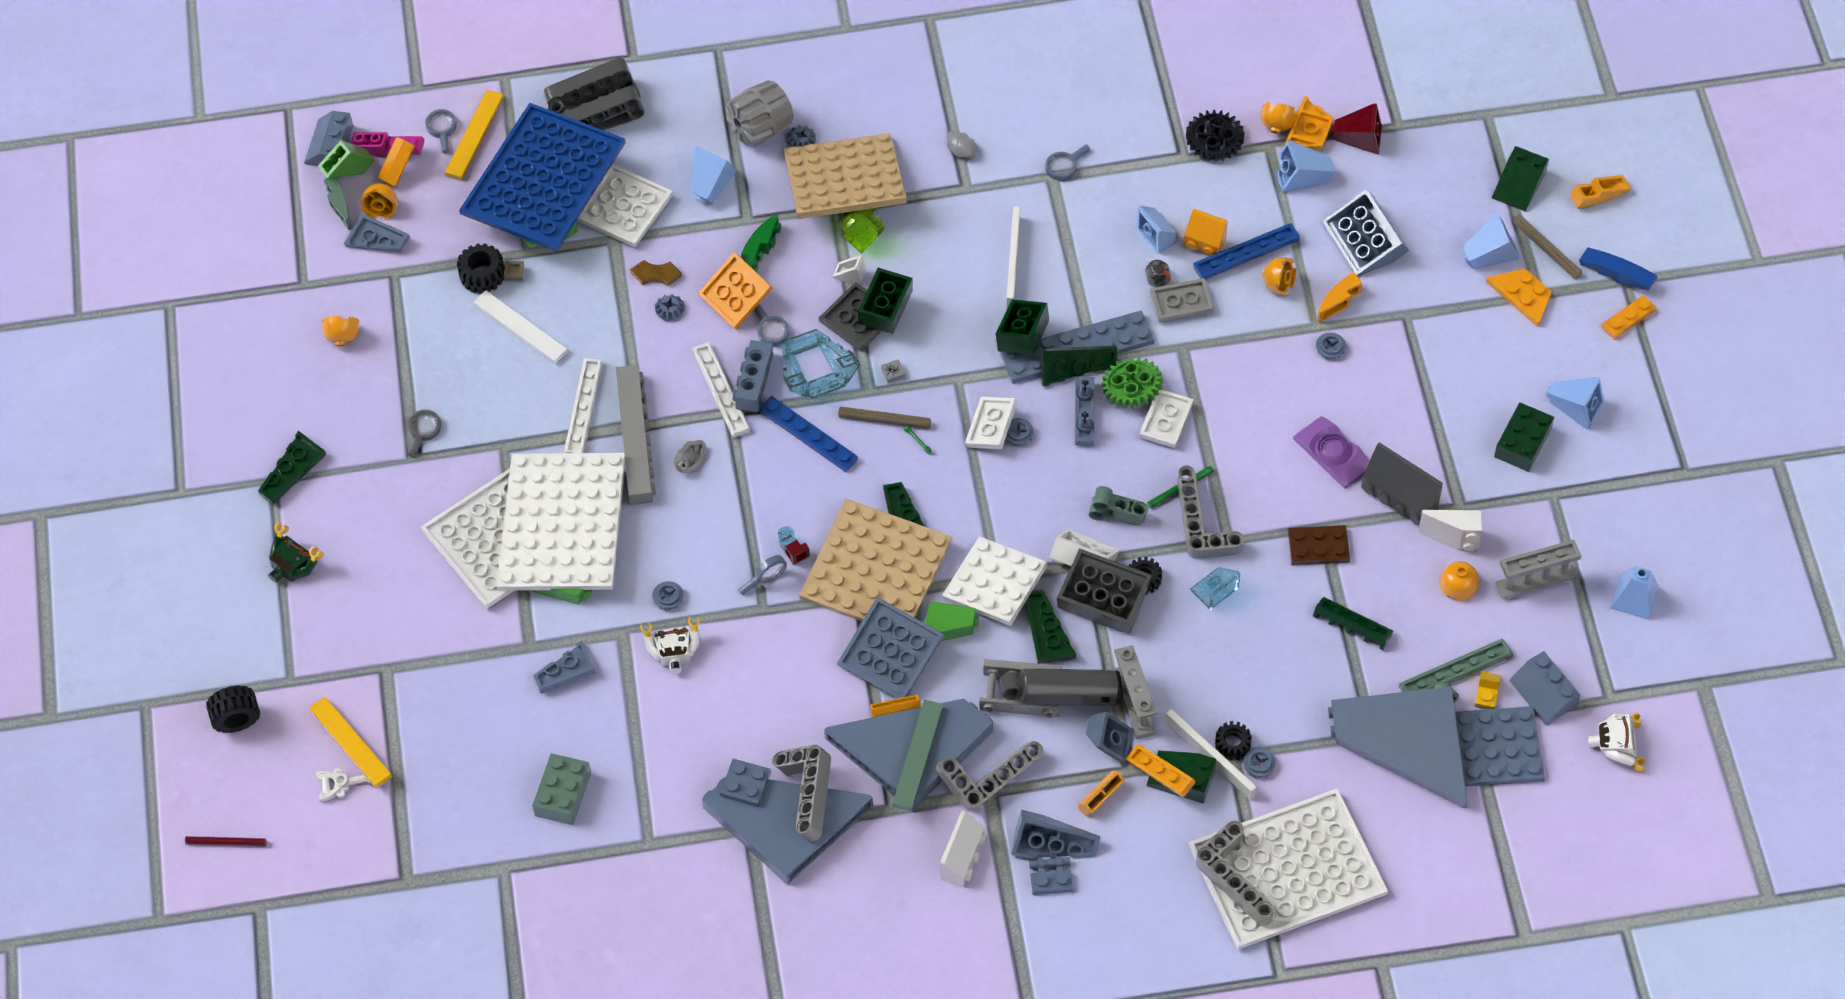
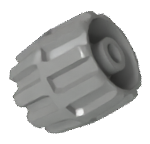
(759, 112)

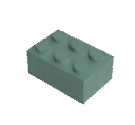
(561, 789)

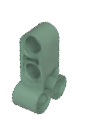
(1105, 505)

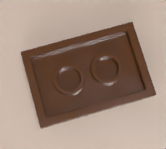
(1318, 545)

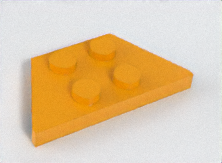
(1311, 126)
(1522, 292)

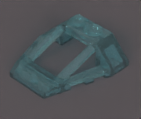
(842, 368)

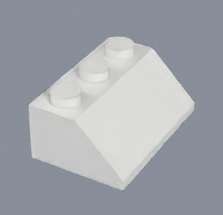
(1069, 542)
(962, 850)

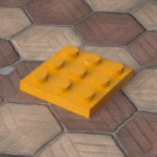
(735, 290)

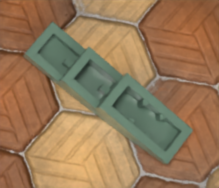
(337, 200)

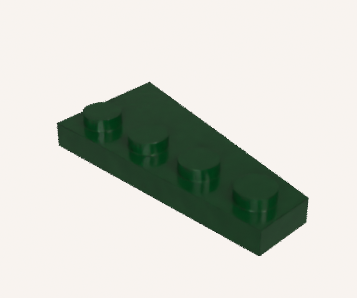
(1075, 361)
(296, 462)
(900, 503)
(1047, 634)

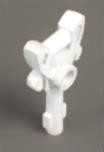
(341, 784)

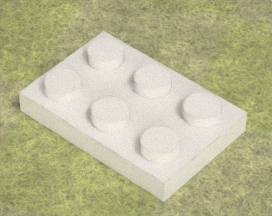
(1166, 418)
(991, 422)

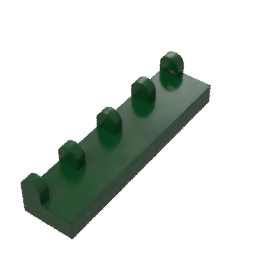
(1353, 621)

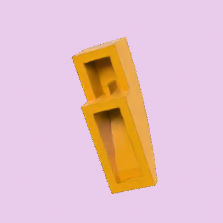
(1599, 191)
(1339, 297)

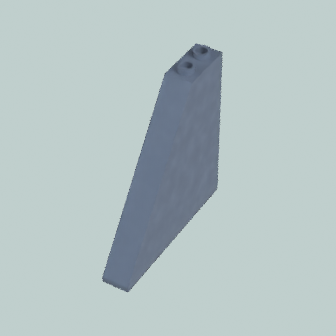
(1407, 735)
(882, 743)
(771, 827)

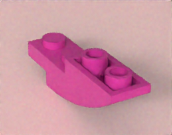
(380, 143)

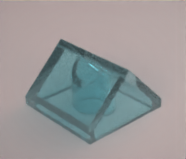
(1216, 586)

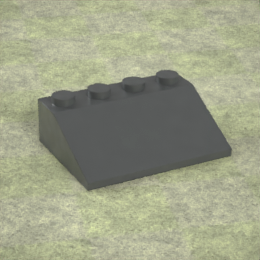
(1401, 484)
(1103, 591)

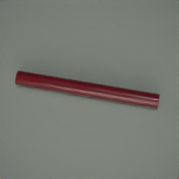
(225, 841)

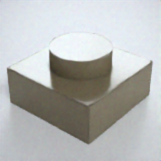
(514, 270)

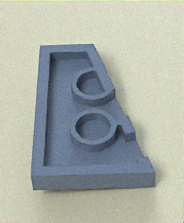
(376, 235)
(569, 668)

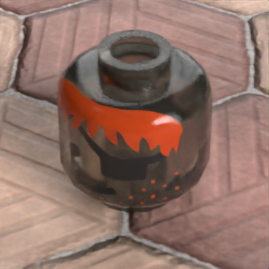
(1157, 273)

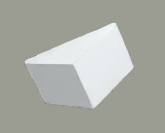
(850, 270)

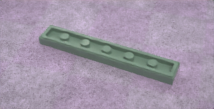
(1459, 667)
(917, 755)

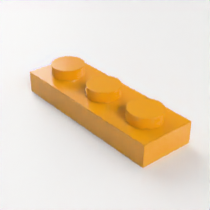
(1628, 317)

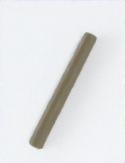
(1547, 246)
(884, 417)

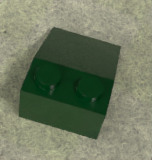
(1520, 178)
(1196, 766)

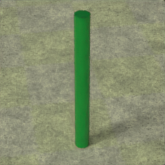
(1174, 490)

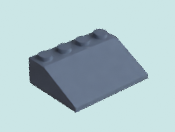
(1365, 234)

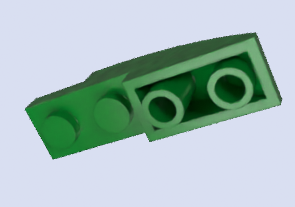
(761, 241)

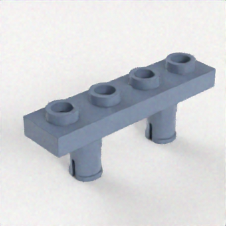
(1084, 411)

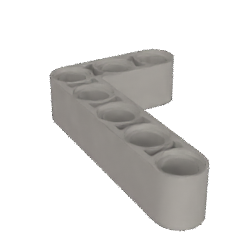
(1195, 520)
(815, 766)
(991, 778)
(1230, 875)

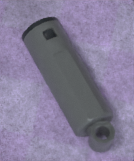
(1063, 686)

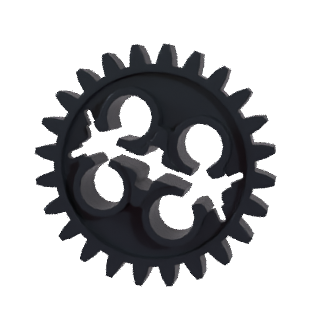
(1227, 128)

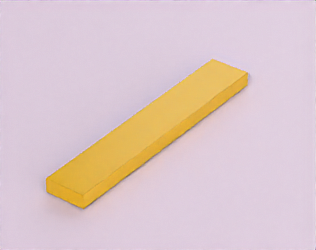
(474, 135)
(350, 742)

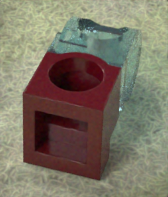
(793, 549)

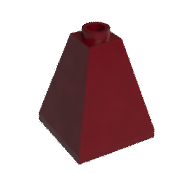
(1359, 129)

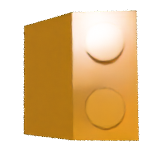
(1205, 233)

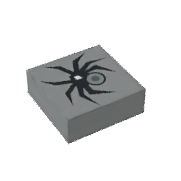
(893, 371)

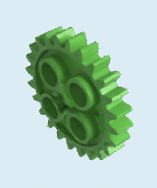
(1132, 382)

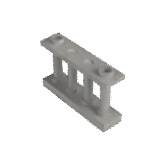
(1538, 569)
(997, 668)
(1135, 692)

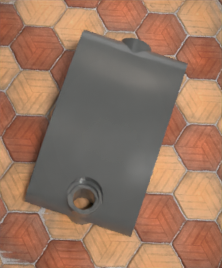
(598, 96)

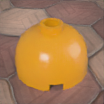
(1278, 117)
(379, 201)
(1279, 275)
(340, 330)
(1459, 581)

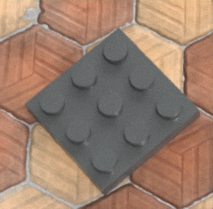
(843, 318)

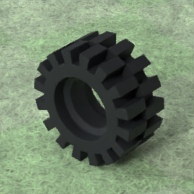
(1151, 567)
(1236, 730)

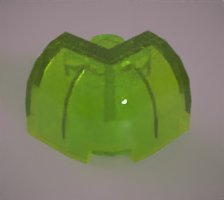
(861, 228)

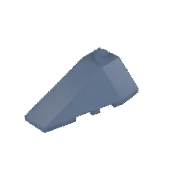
(1045, 837)

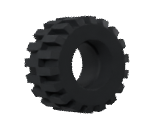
(481, 256)
(233, 709)

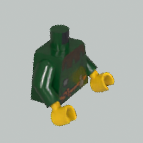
(290, 558)

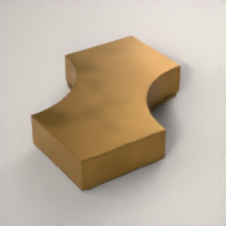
(663, 273)

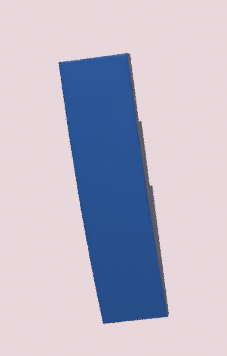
(1618, 268)

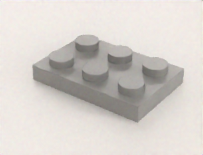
(1181, 300)

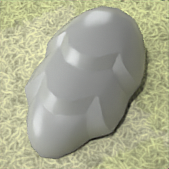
(961, 145)
(690, 456)

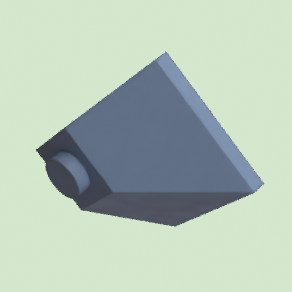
(1110, 735)

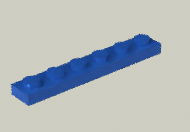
(1246, 251)
(808, 434)

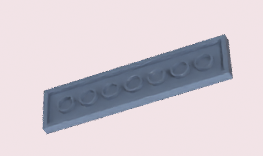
(1124, 332)

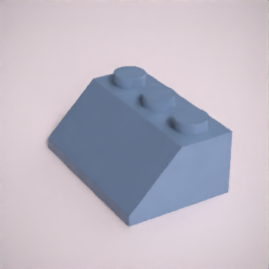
(327, 134)
(1545, 688)

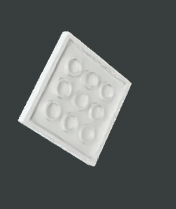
(625, 205)
(995, 580)

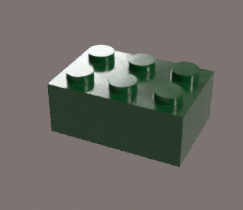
(885, 300)
(1022, 327)
(1524, 437)

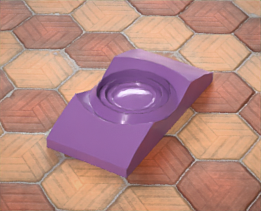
(1333, 451)

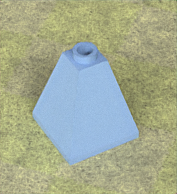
(1578, 399)
(1635, 592)

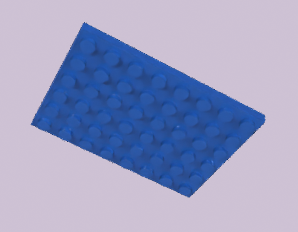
(542, 177)

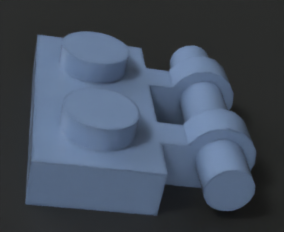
(1051, 881)

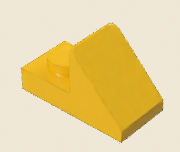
(1487, 690)

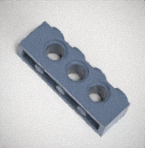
(753, 376)

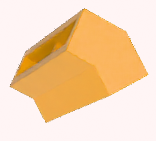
(396, 161)
(895, 705)
(1098, 791)

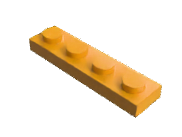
(1160, 770)

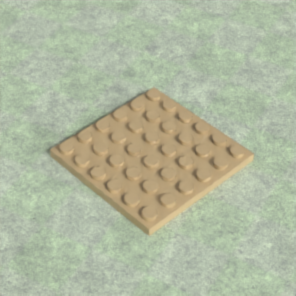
(844, 176)
(871, 558)

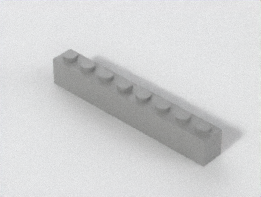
(634, 434)

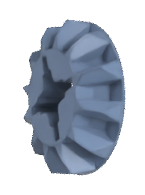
(809, 136)
(674, 312)
(1332, 339)
(1025, 428)
(669, 588)
(1262, 755)

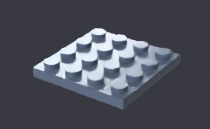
(890, 649)
(1499, 746)

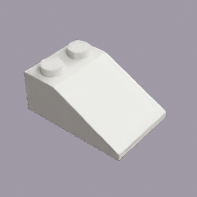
(1453, 527)

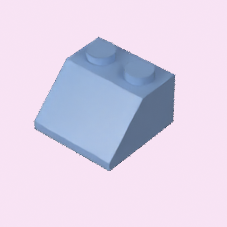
(1155, 228)

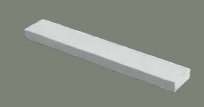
(1013, 254)
(520, 327)
(720, 390)
(583, 406)
(1195, 740)

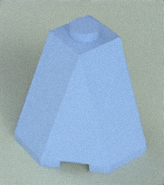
(1303, 167)
(710, 175)
(1490, 245)

